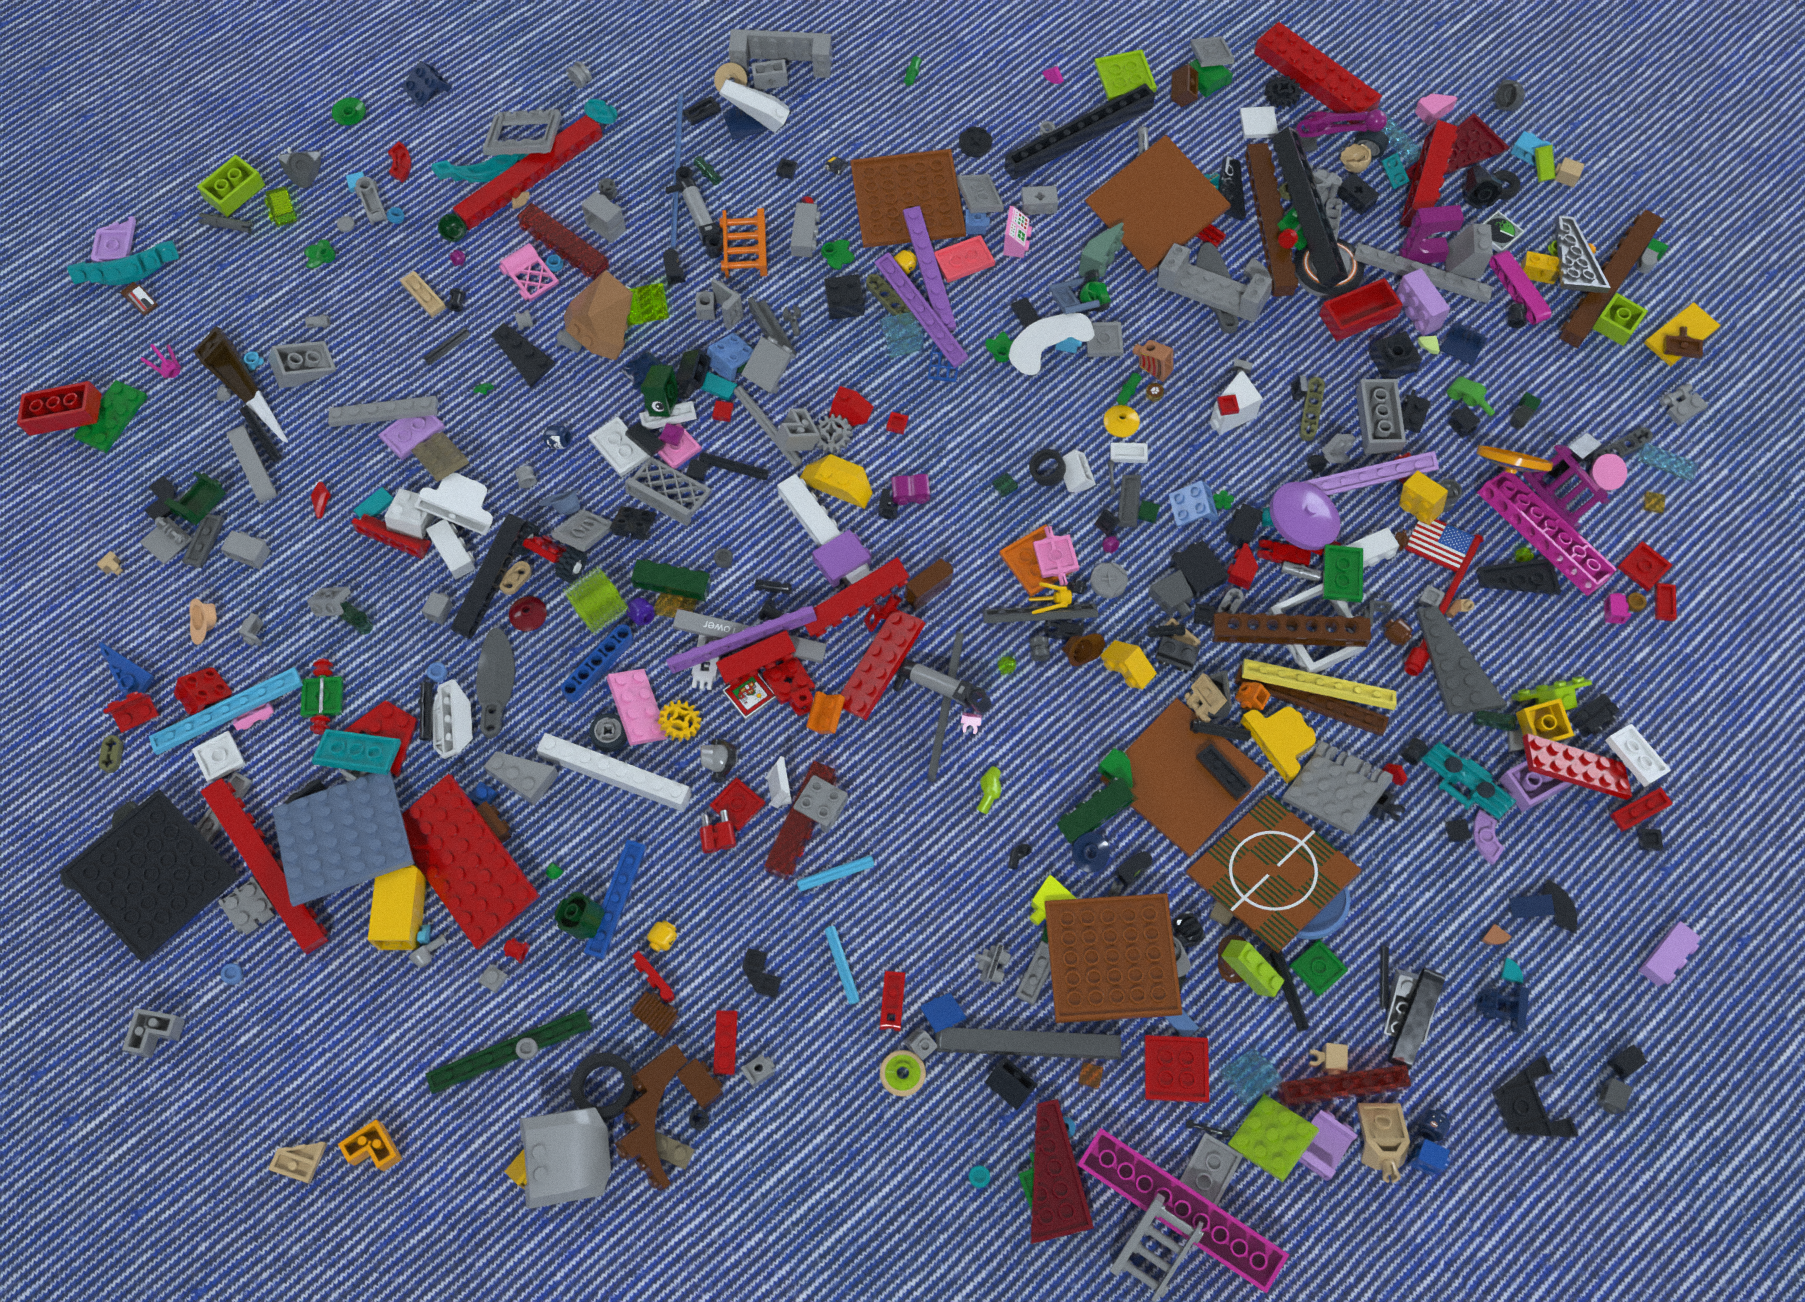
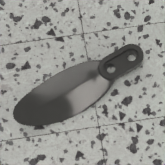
(1211, 260)
(494, 680)

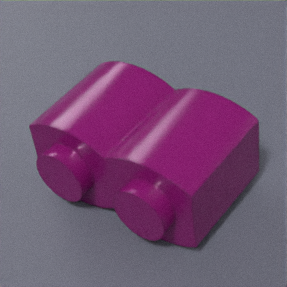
(910, 489)

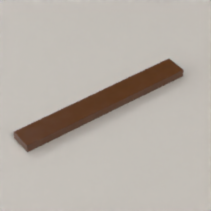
(1326, 706)

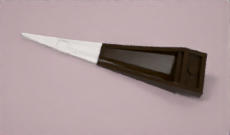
(223, 360)

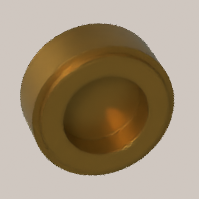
(1636, 602)

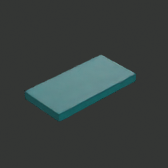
(356, 751)

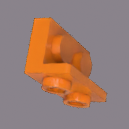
(825, 713)

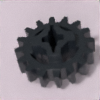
(1282, 92)

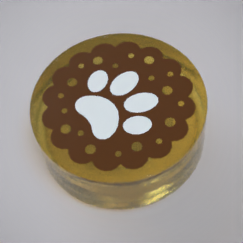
(1154, 392)

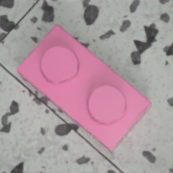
(247, 719)

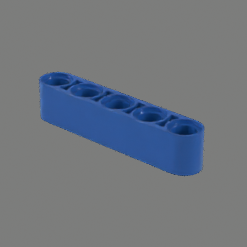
(599, 654)

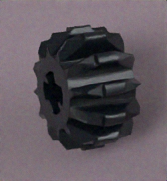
(1189, 927)

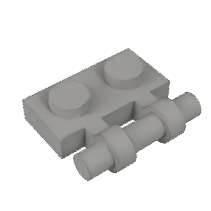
(1685, 409)

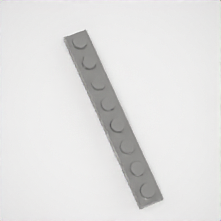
(1438, 277)

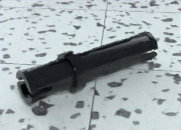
(425, 703)

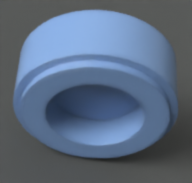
(437, 672)
(232, 974)

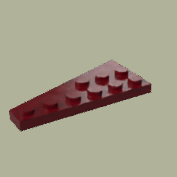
(1473, 144)
(1057, 1191)

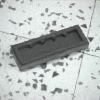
(1129, 500)

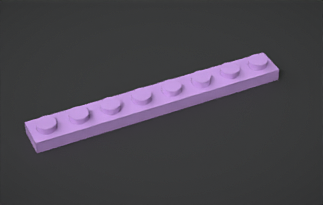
(1376, 474)

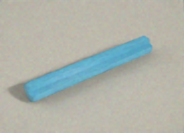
(835, 873)
(842, 965)

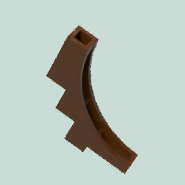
(642, 1113)

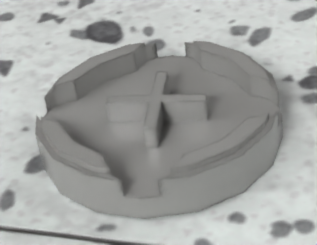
(1109, 580)

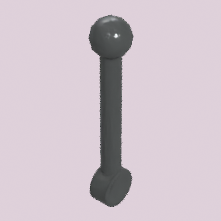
(1111, 464)

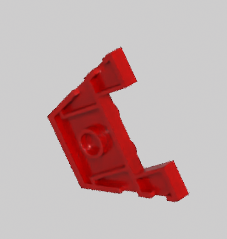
(390, 722)

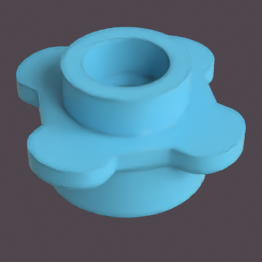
(252, 356)

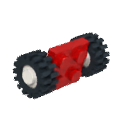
(569, 561)

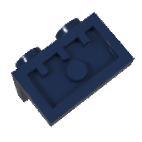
(423, 83)

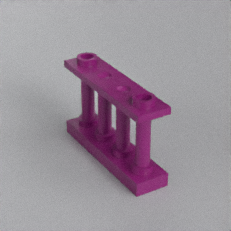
(1559, 505)

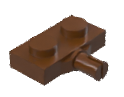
(1683, 345)

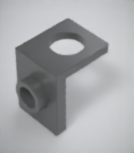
(1371, 607)

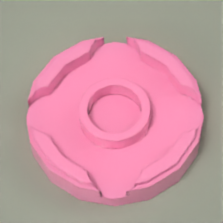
(1608, 471)

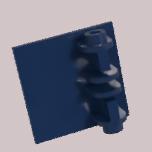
(741, 124)
(1463, 343)
(637, 370)

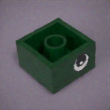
(660, 390)

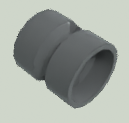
(1454, 492)

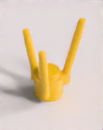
(1062, 597)

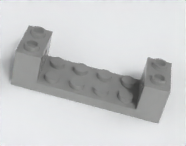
(782, 45)
(1211, 288)

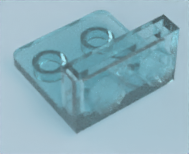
(902, 334)

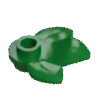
(319, 253)
(838, 255)
(999, 346)

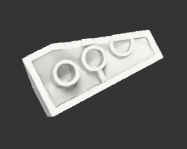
(759, 105)

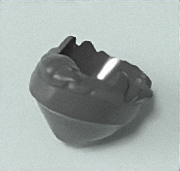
(1509, 95)

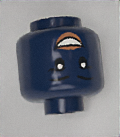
(1434, 1125)

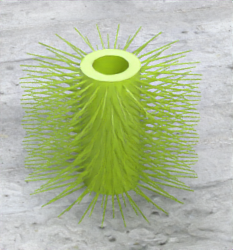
(594, 598)

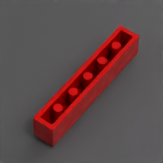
(858, 595)

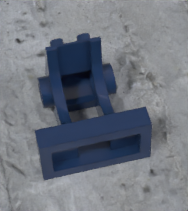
(1514, 1010)

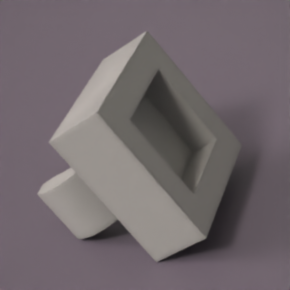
(1241, 365)

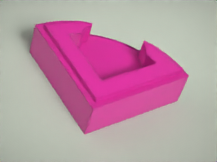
(1053, 75)

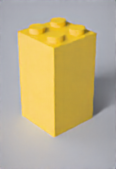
(397, 909)

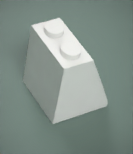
(1248, 402)

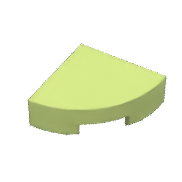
(1429, 343)

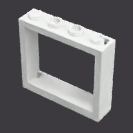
(1298, 651)

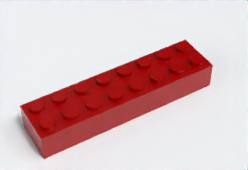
(1316, 72)

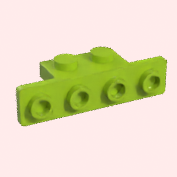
(1560, 689)

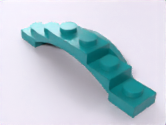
(479, 172)
(125, 269)

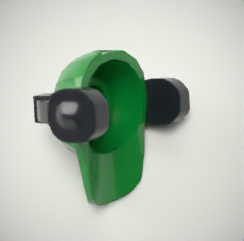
(1094, 291)

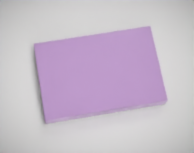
(408, 432)

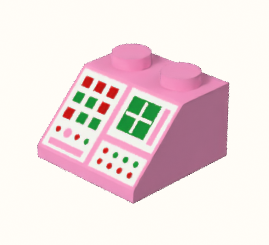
(1016, 234)

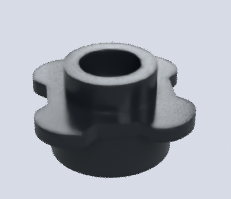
(1077, 587)

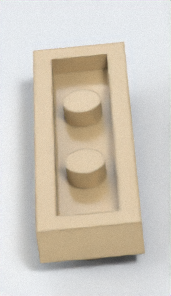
(422, 294)

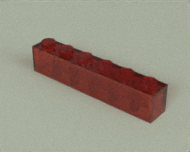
(562, 241)
(795, 830)
(1343, 1086)

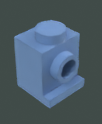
(976, 222)

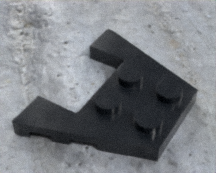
(1523, 1108)

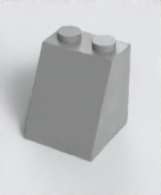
(1470, 252)

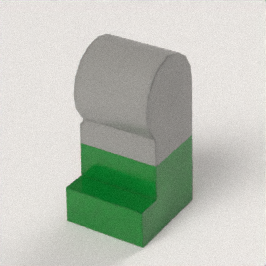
(1654, 251)

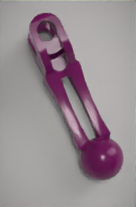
(1322, 122)

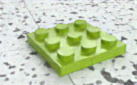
(1124, 73)
(1273, 1137)

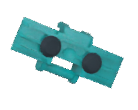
(1473, 776)

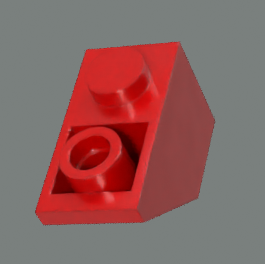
(1244, 569)

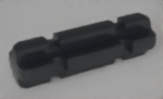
(773, 586)
(1167, 630)

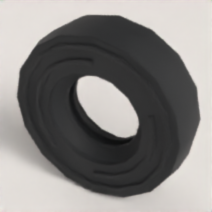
(1512, 179)

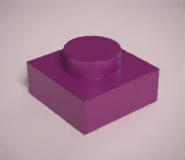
(672, 434)

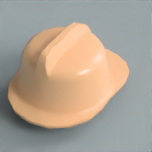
(202, 619)

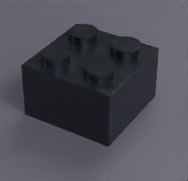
(844, 297)

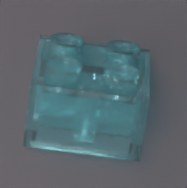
(1250, 1076)

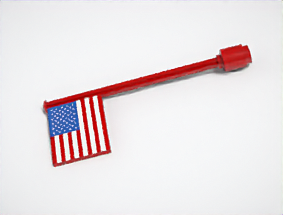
(1449, 549)

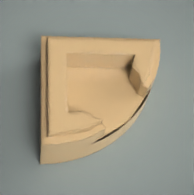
(518, 202)

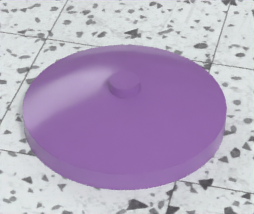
(1304, 516)

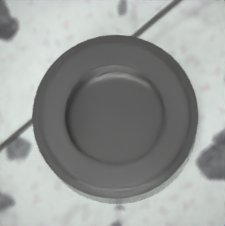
(723, 558)

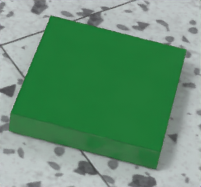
(1318, 968)

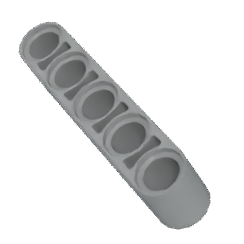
(252, 464)

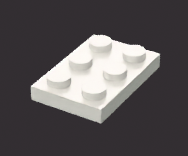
(618, 448)
(1637, 755)

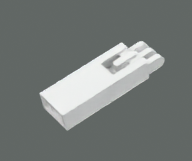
(710, 673)

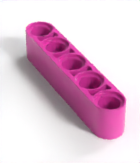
(1520, 286)

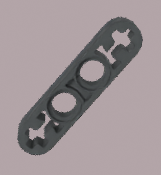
(1620, 446)

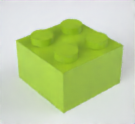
(1620, 319)

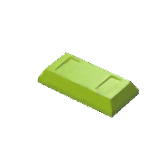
(1545, 163)

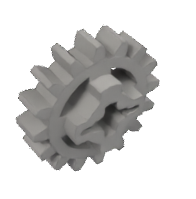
(840, 436)

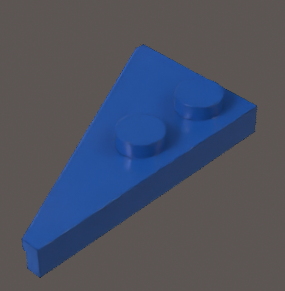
(127, 673)

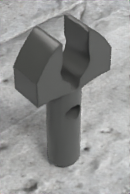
(793, 319)

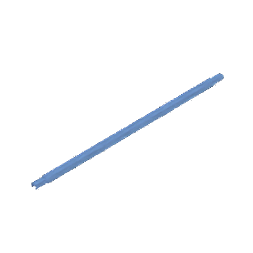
(676, 166)

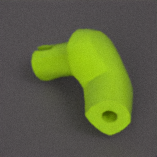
(991, 788)

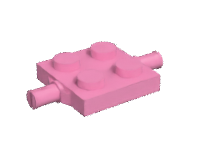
(1055, 556)

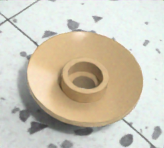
(729, 71)

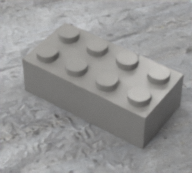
(1380, 416)

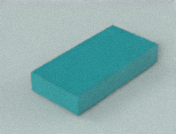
(718, 386)
(374, 504)

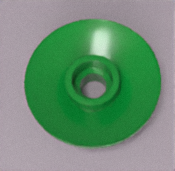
(348, 111)

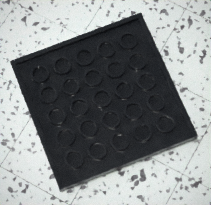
(150, 875)

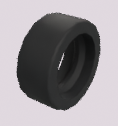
(1038, 458)

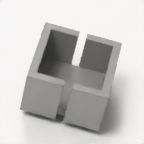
(603, 217)

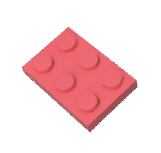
(964, 258)

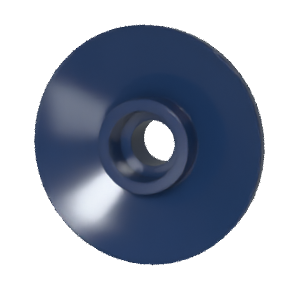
(1098, 854)

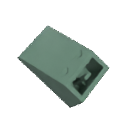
(1101, 251)

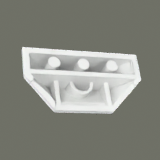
(451, 719)

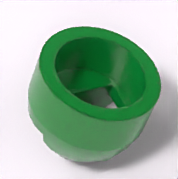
(554, 871)

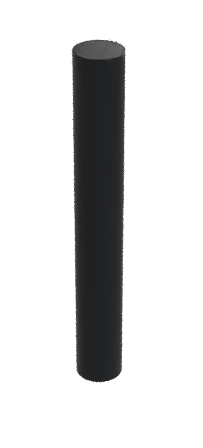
(1384, 977)

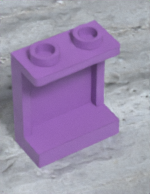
(841, 557)

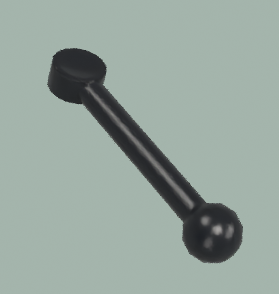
(1190, 1124)

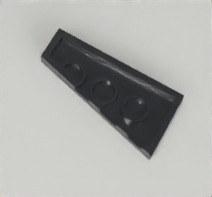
(1232, 188)
(1526, 576)

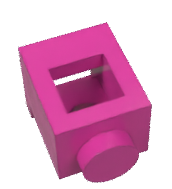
(1616, 609)

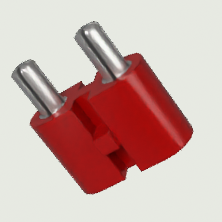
(718, 836)

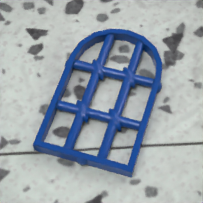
(948, 367)

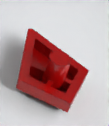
(319, 499)

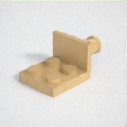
(1384, 1138)

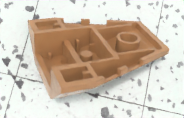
(600, 316)

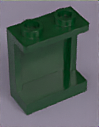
(198, 499)

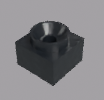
(1395, 356)

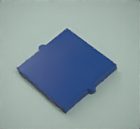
(942, 1012)

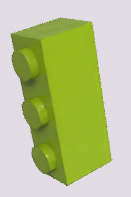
(1252, 968)

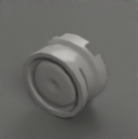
(579, 74)

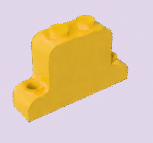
(1281, 738)

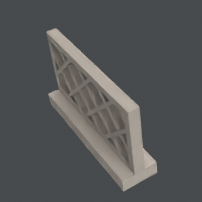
(662, 503)

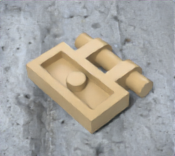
(1210, 696)

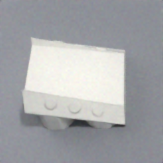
(779, 784)

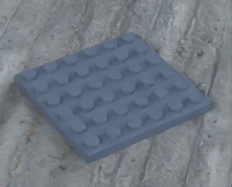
(341, 837)

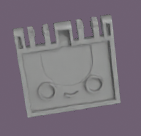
(1337, 790)

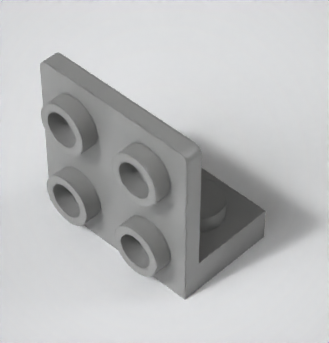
(730, 302)
(821, 802)

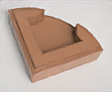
(1496, 936)

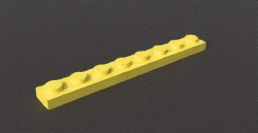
(1319, 684)

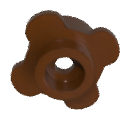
(1402, 539)

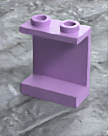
(1328, 1145)

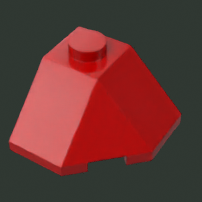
(851, 406)

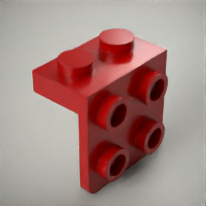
(201, 689)

